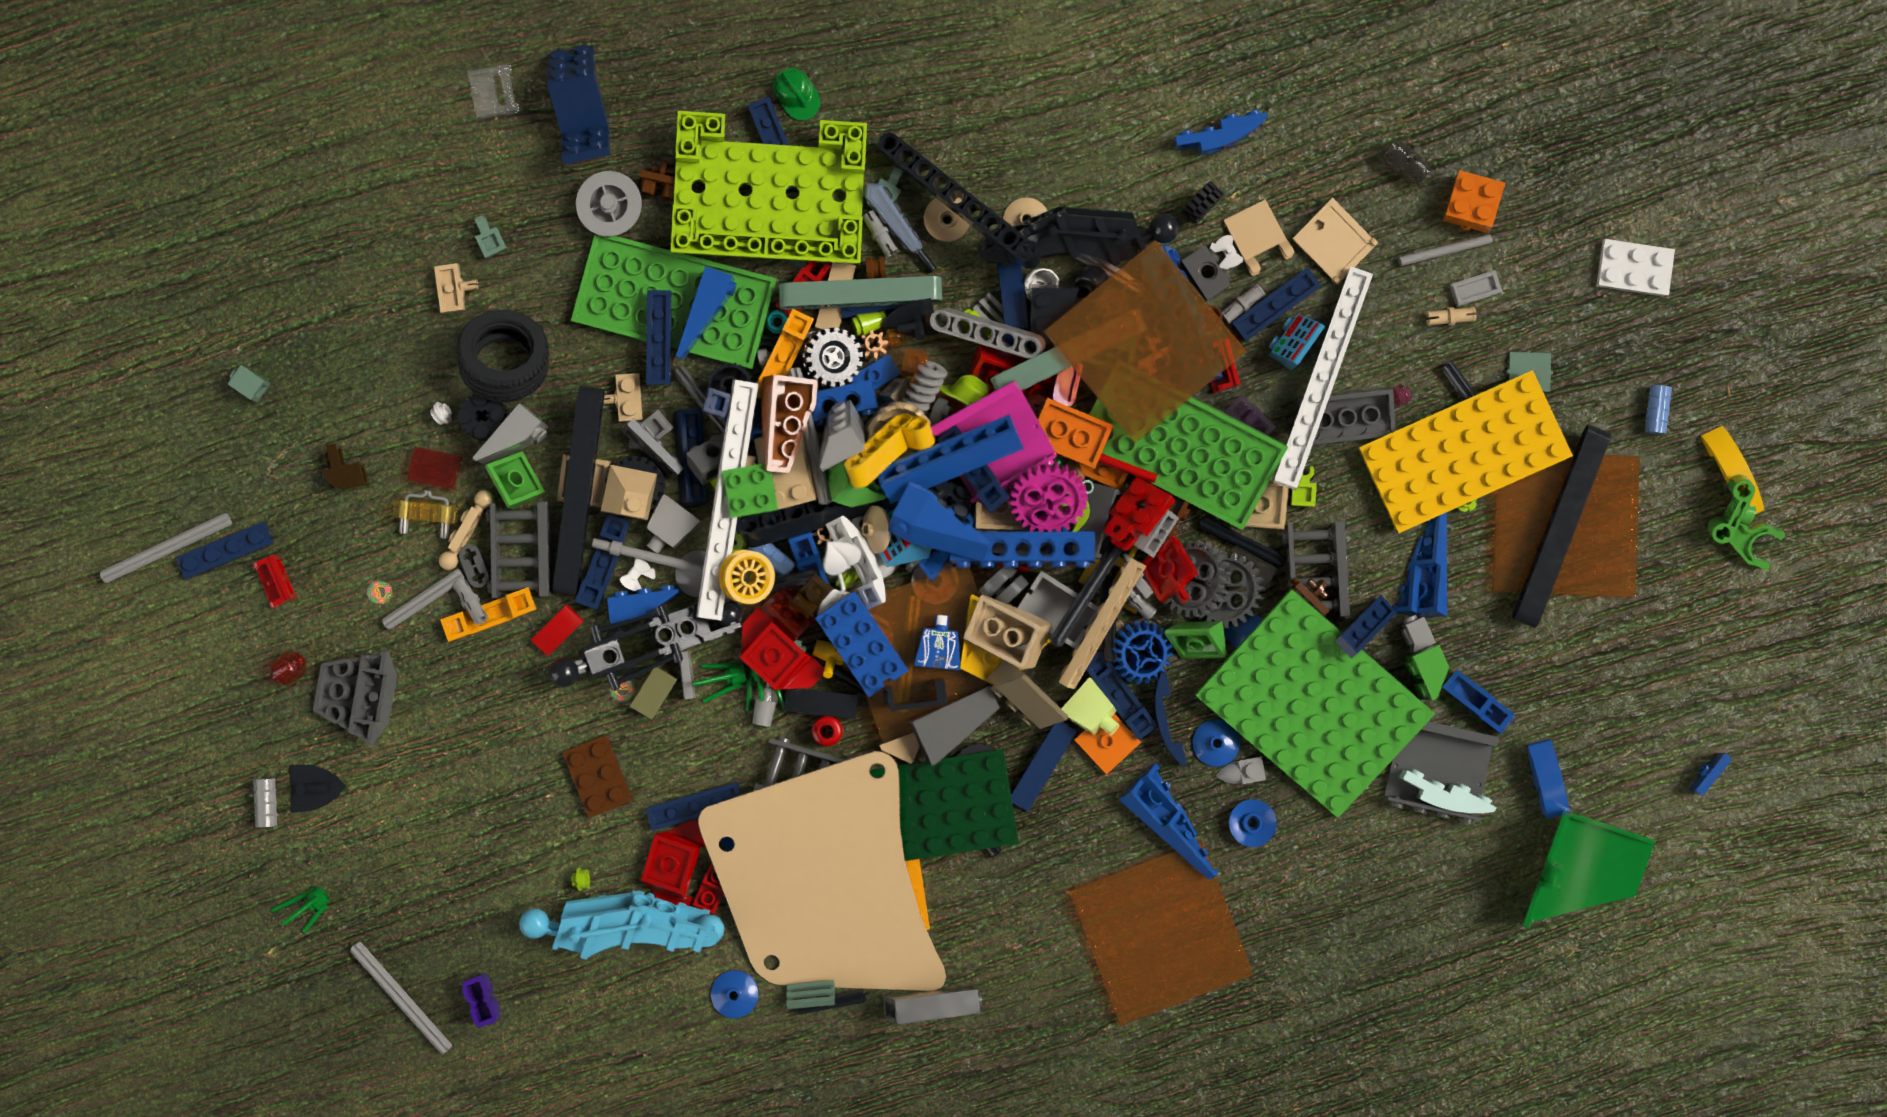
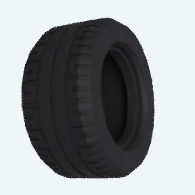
(495, 327)

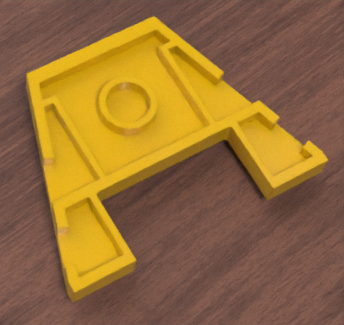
(976, 659)

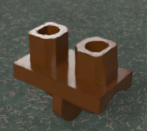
(659, 177)
(1317, 588)

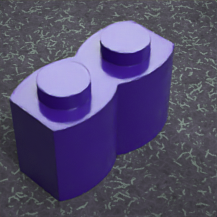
(484, 1006)

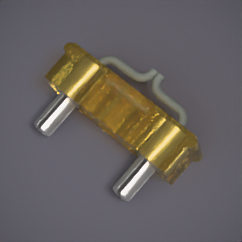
(425, 511)

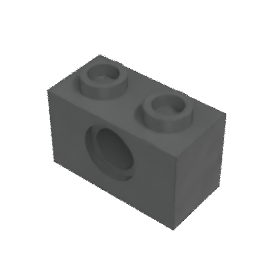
(1206, 287)
(700, 462)

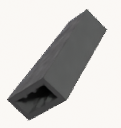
(950, 724)
(931, 1005)

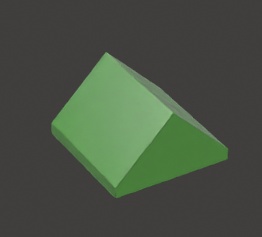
(515, 480)
(1198, 639)

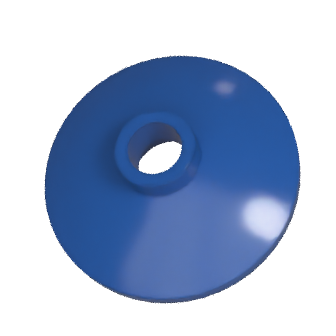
(1204, 738)
(1263, 829)
(740, 983)

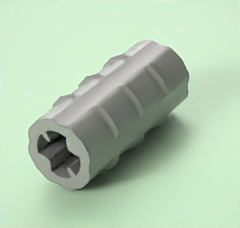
(265, 802)

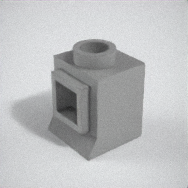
(1417, 633)

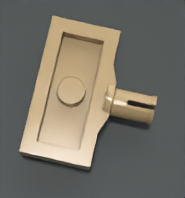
(452, 288)
(627, 397)

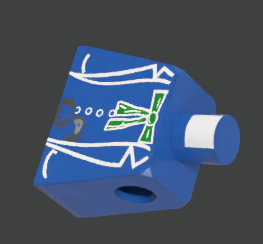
(938, 646)

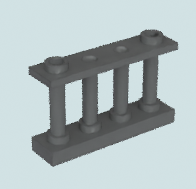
(1337, 557)
(542, 561)
(784, 744)

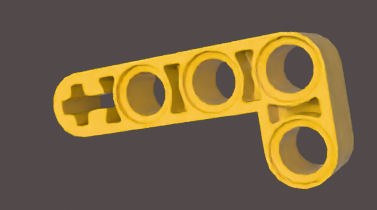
(886, 446)

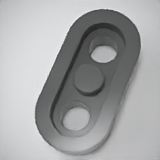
(939, 412)

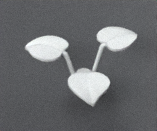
(838, 559)

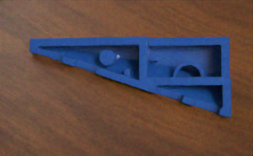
(1427, 579)
(1154, 805)

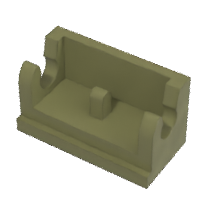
(652, 692)

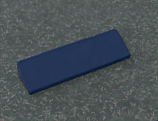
(689, 433)
(1042, 765)

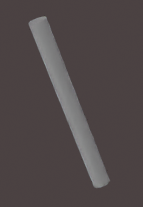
(1444, 250)

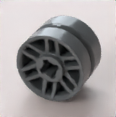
(1003, 585)

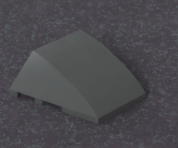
(357, 694)

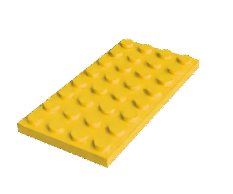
(1465, 452)

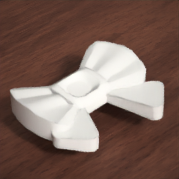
(1232, 258)
(640, 567)

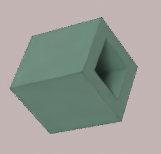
(248, 383)

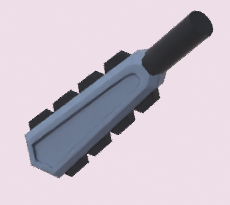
(890, 213)

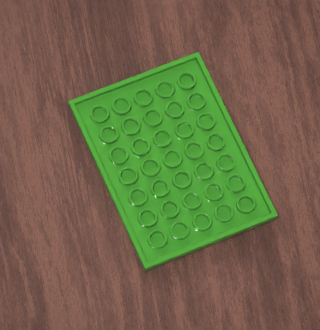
(1312, 706)

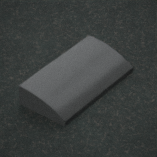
(1356, 415)

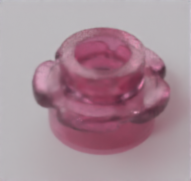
(1402, 395)

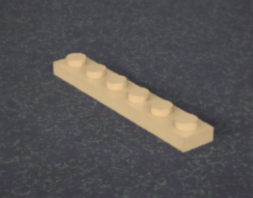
(1097, 631)

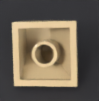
(628, 492)

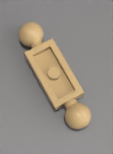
(470, 520)

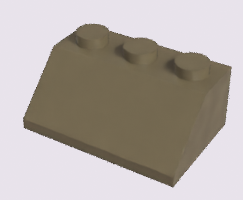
(1025, 696)

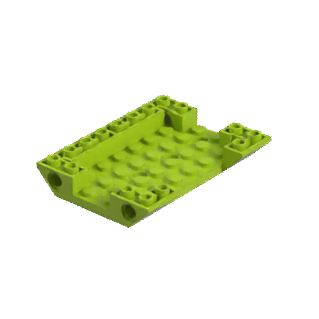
(767, 220)

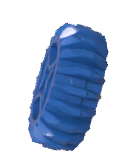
(1144, 643)

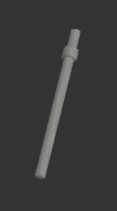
(617, 548)

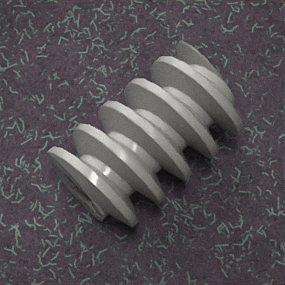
(926, 386)

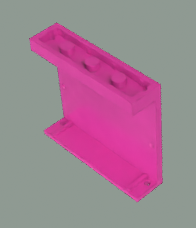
(998, 404)

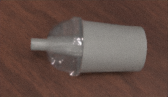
(764, 710)

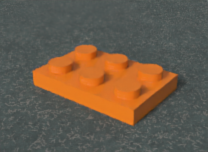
(1074, 433)

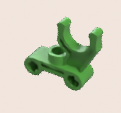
(1736, 522)

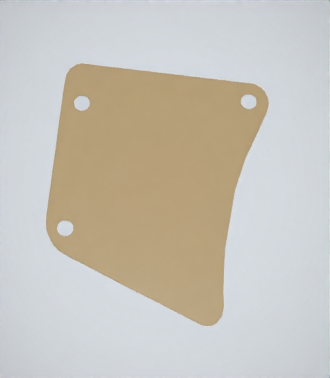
(824, 880)

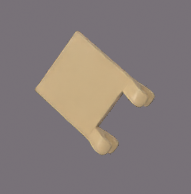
(1256, 232)

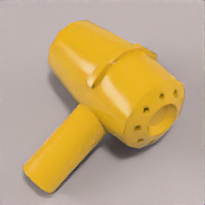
(827, 652)

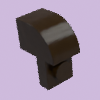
(344, 476)
(811, 596)

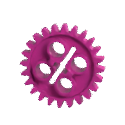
(1042, 481)

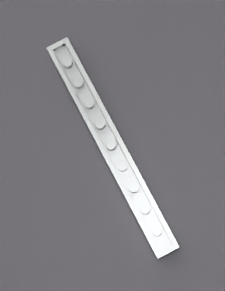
(1323, 378)
(722, 525)

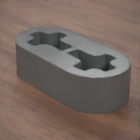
(480, 564)

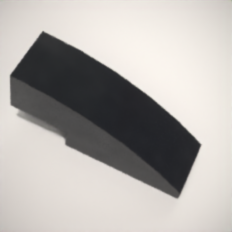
(821, 703)

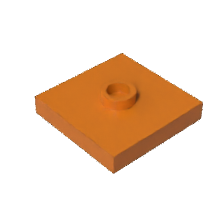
(1108, 749)

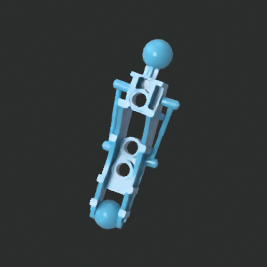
(624, 919)

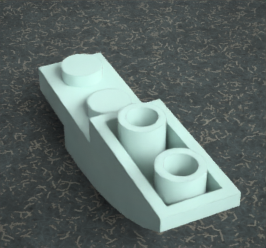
(1454, 798)

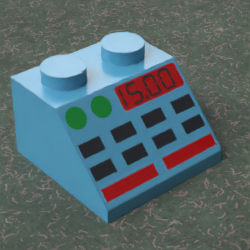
(1295, 340)
(901, 551)

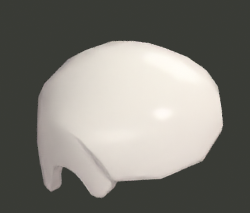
(1039, 276)

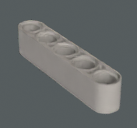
(976, 333)

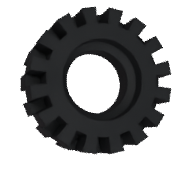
(1202, 202)

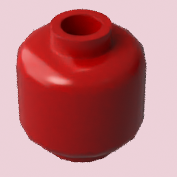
(824, 738)

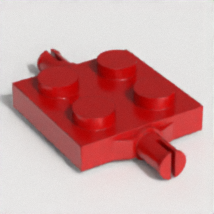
(1169, 571)

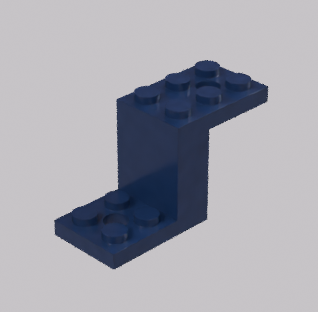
(578, 104)

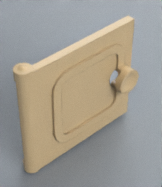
(1338, 244)

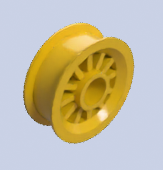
(766, 582)

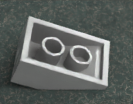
(514, 434)

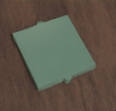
(1525, 362)

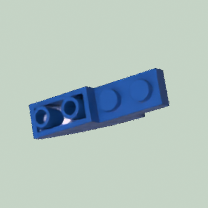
(1230, 132)

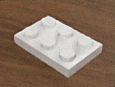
(1635, 267)

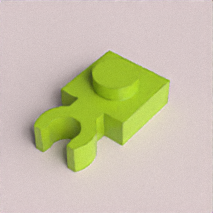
(1306, 492)

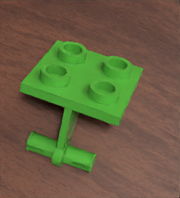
(750, 490)

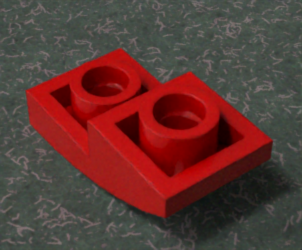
(557, 630)
(709, 892)

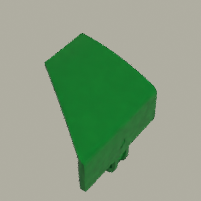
(1588, 867)

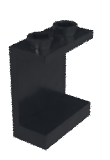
(940, 698)

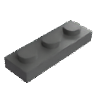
(652, 448)

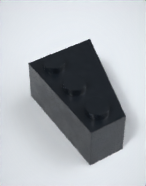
(1048, 306)

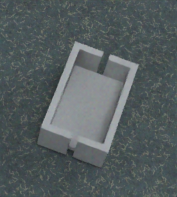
(1051, 602)

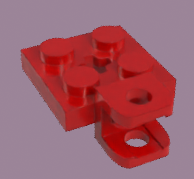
(1129, 520)

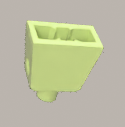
(1091, 709)

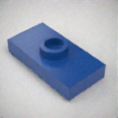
(879, 372)
(1709, 773)

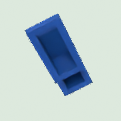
(807, 554)
(1479, 702)
(1547, 778)

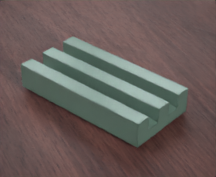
(810, 990)

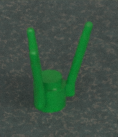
(734, 675)
(753, 675)
(316, 899)

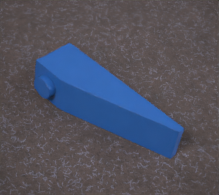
(709, 300)

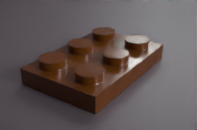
(598, 776)

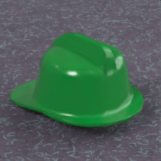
(796, 94)

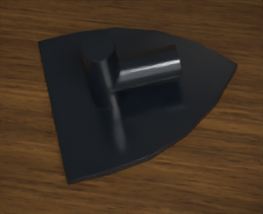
(912, 319)
(313, 787)

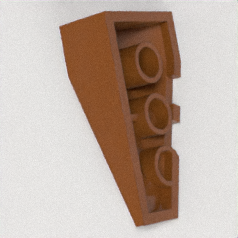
(785, 413)

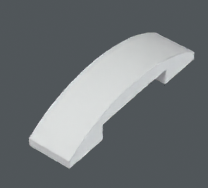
(867, 567)

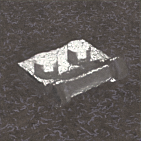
(485, 93)

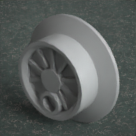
(608, 203)

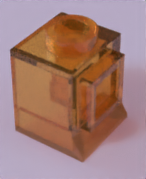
(912, 359)

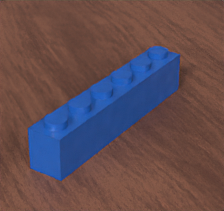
(952, 457)

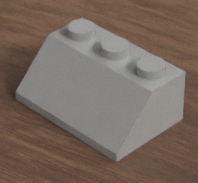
(841, 435)

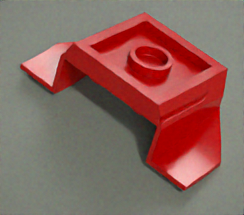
(776, 655)
(673, 862)

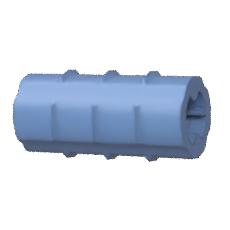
(1658, 409)
(781, 563)

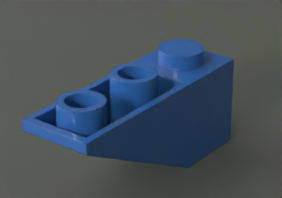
(645, 602)

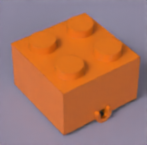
(1474, 202)

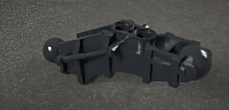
(1086, 231)
(564, 671)

